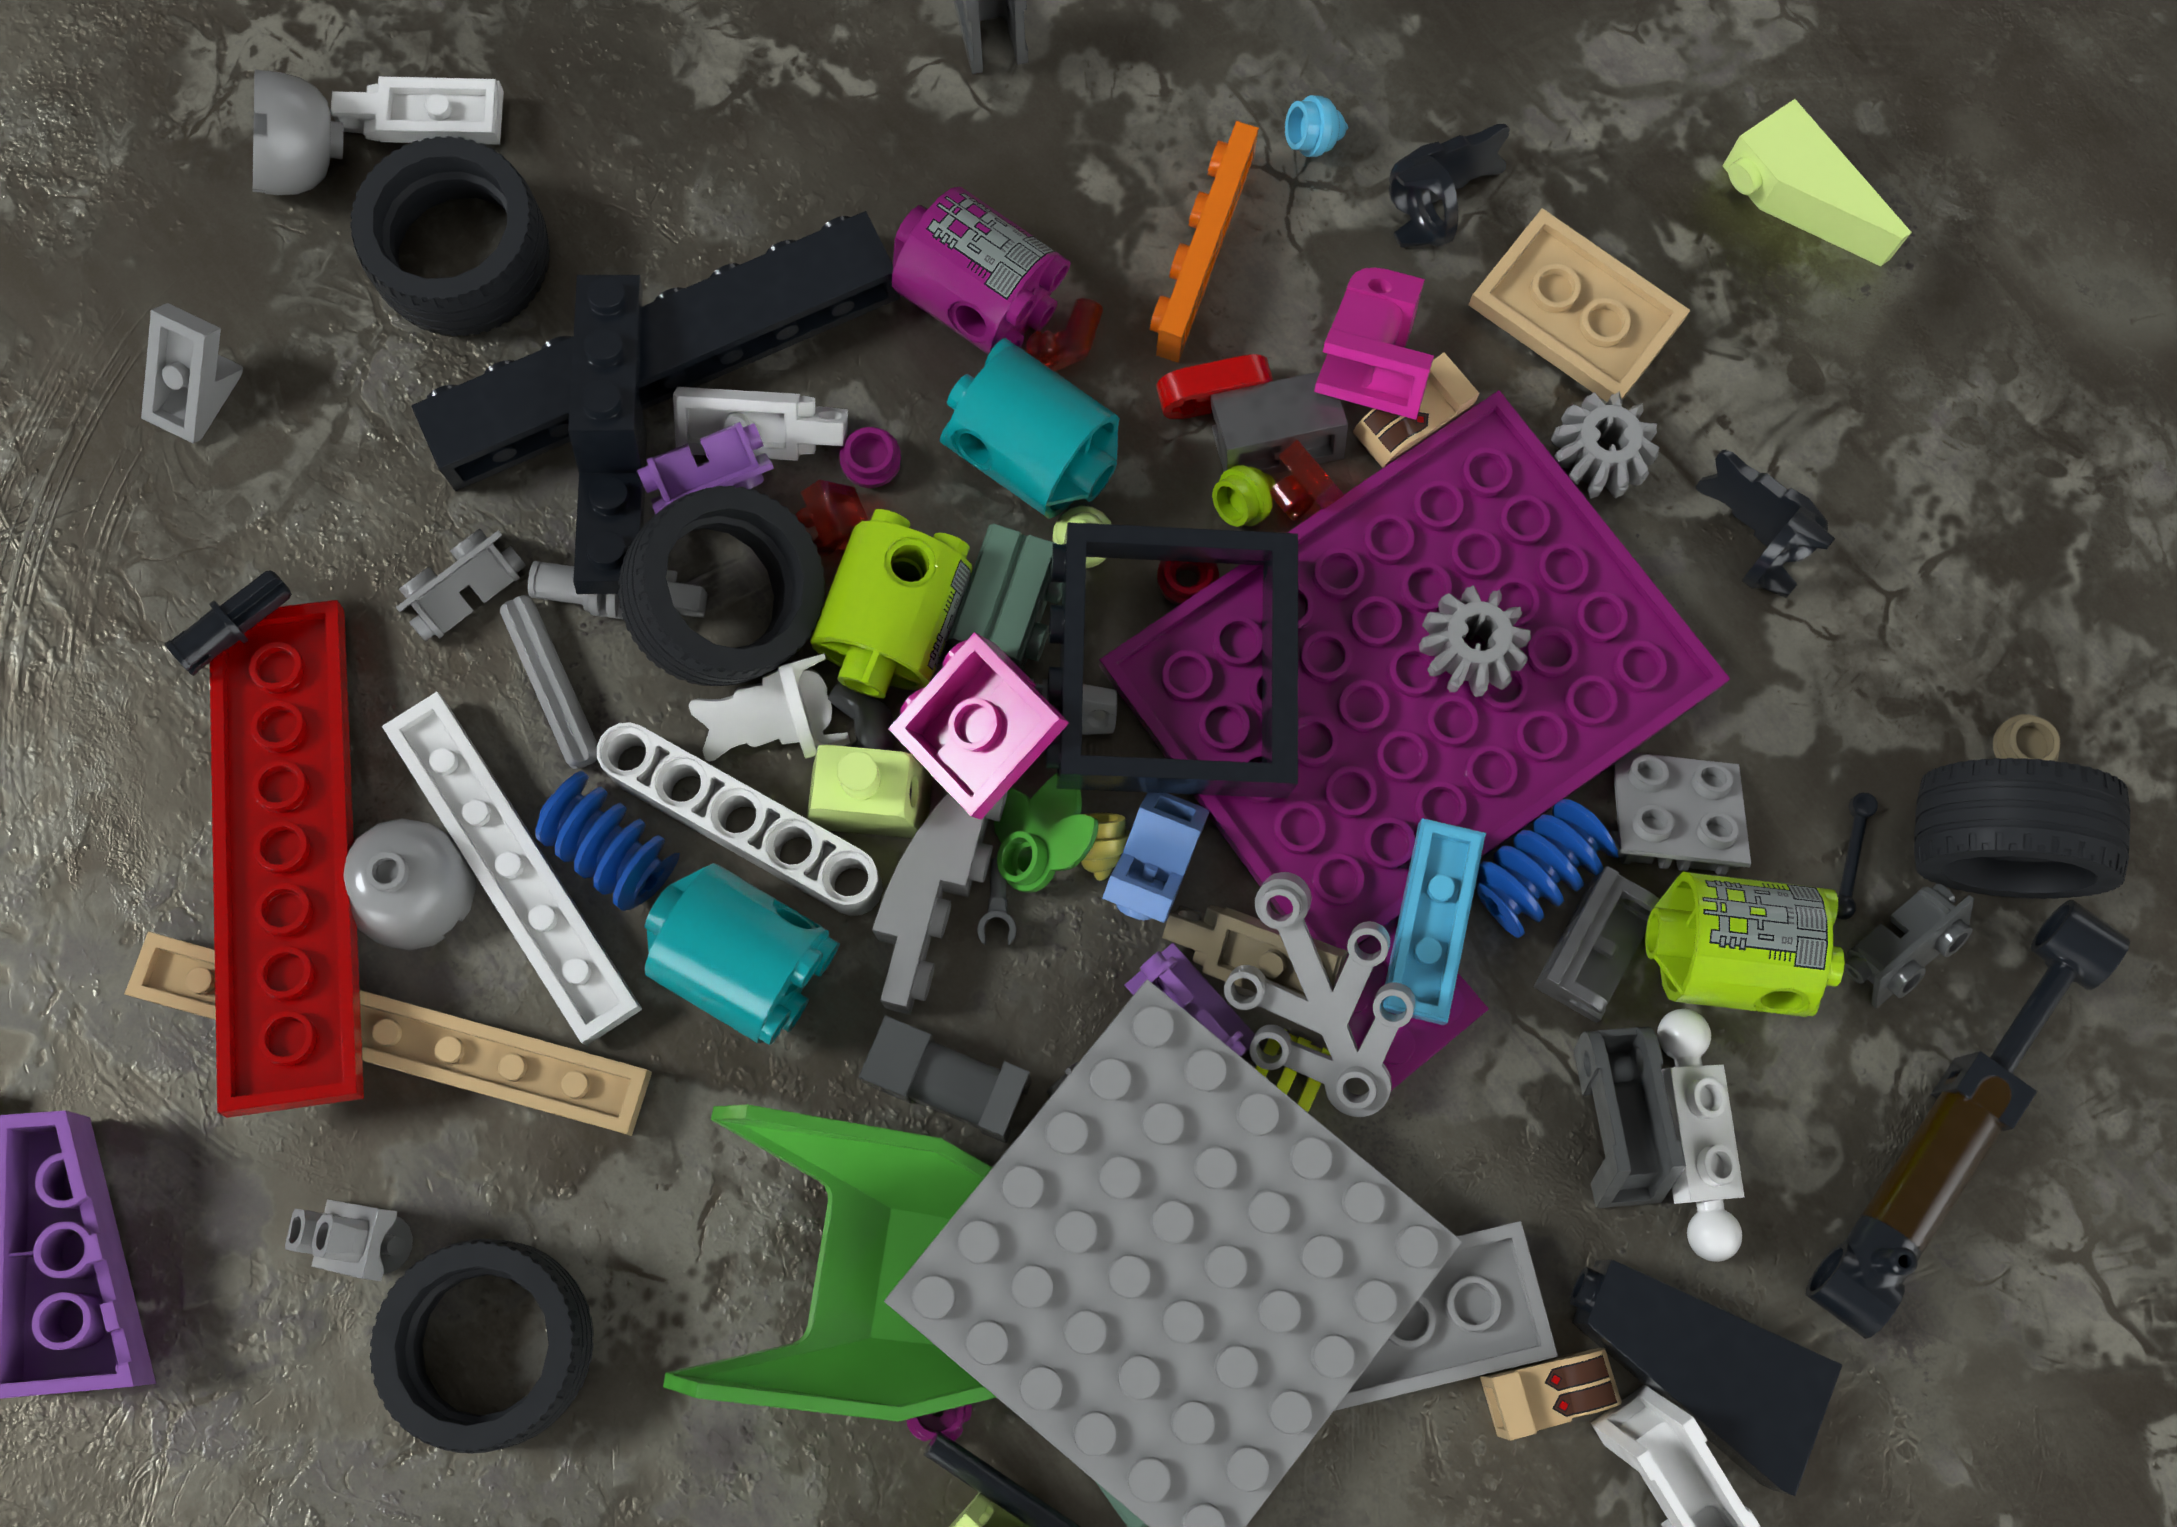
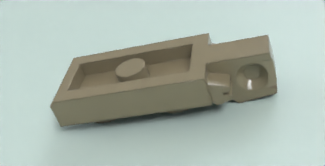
(1233, 939)

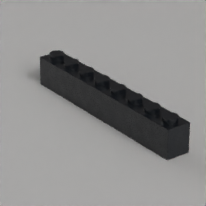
(685, 342)

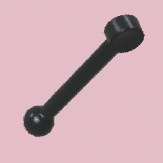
(1861, 808)

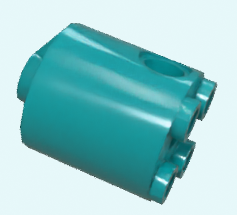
(1032, 431)
(735, 951)

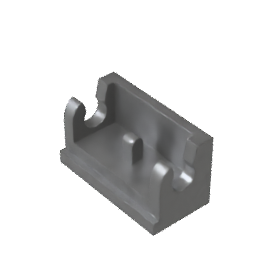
(1266, 418)
(1597, 944)

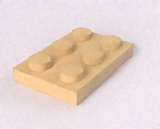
(1578, 307)

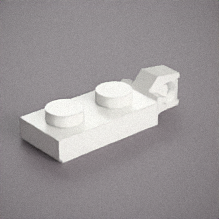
(423, 108)
(784, 421)

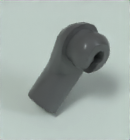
(870, 717)

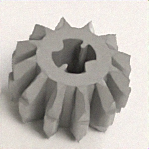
(1620, 428)
(1479, 618)

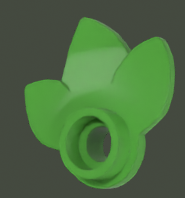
(1042, 835)

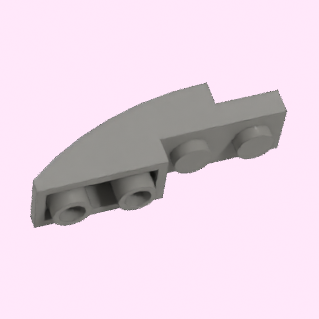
(939, 859)

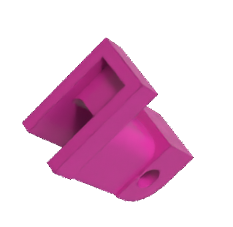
(1369, 341)

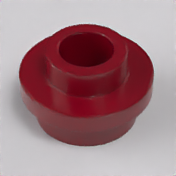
(1173, 590)

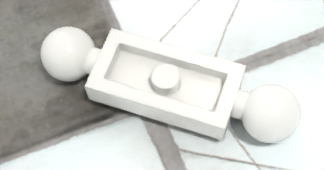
(1707, 1135)

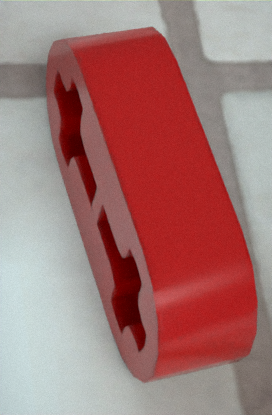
(1189, 389)

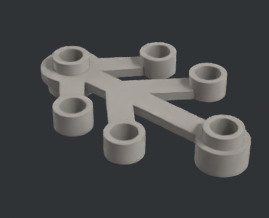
(1323, 1007)

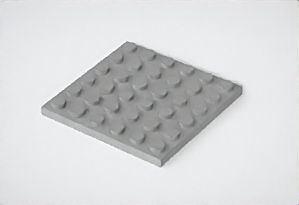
(1174, 1271)

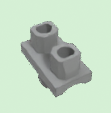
(351, 1239)

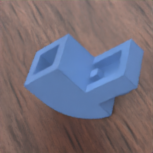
(1156, 856)

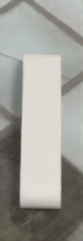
(721, 795)

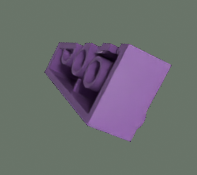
(62, 1265)

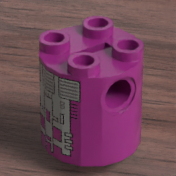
(976, 270)

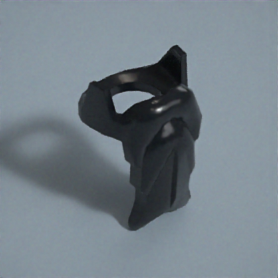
(1435, 174)
(1780, 516)

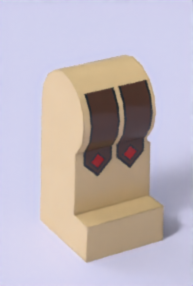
(1444, 400)
(1549, 1392)

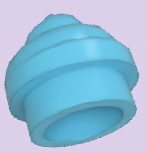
(1314, 126)

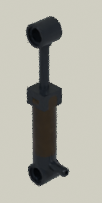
(1974, 1103)

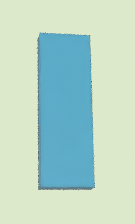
(1434, 918)

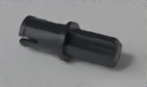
(228, 622)

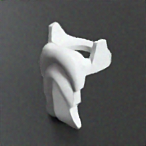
(785, 706)

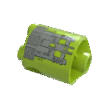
(889, 627)
(1745, 943)

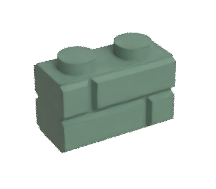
(1009, 594)

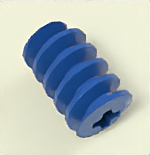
(602, 846)
(1540, 862)

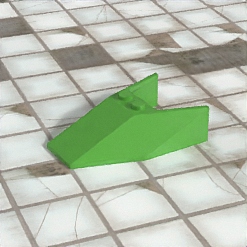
(883, 1210)

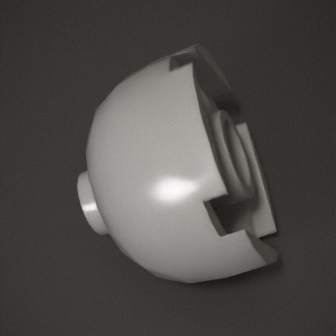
(291, 134)
(407, 884)

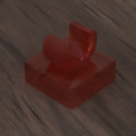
(1308, 483)
(834, 513)

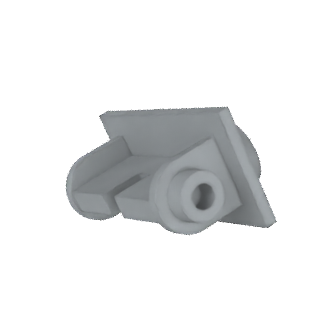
(438, 597)

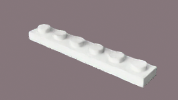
(512, 869)

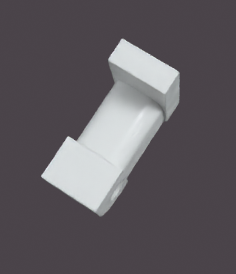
(1673, 1461)

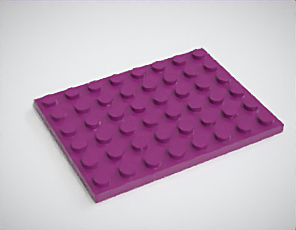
(1373, 727)

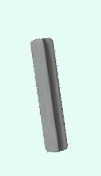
(550, 682)

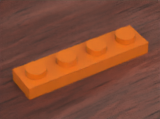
(1211, 219)

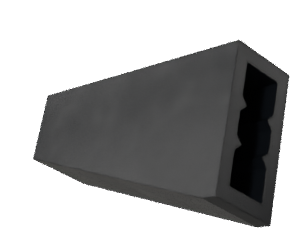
(1740, 1382)

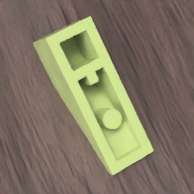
(1808, 182)

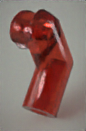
(1071, 344)

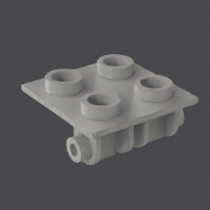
(1680, 813)

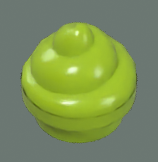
(1243, 496)

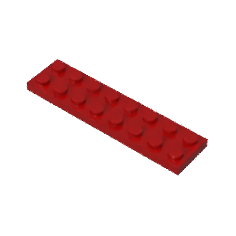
(279, 864)

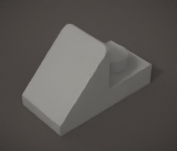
(184, 373)

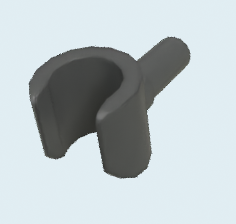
(997, 905)

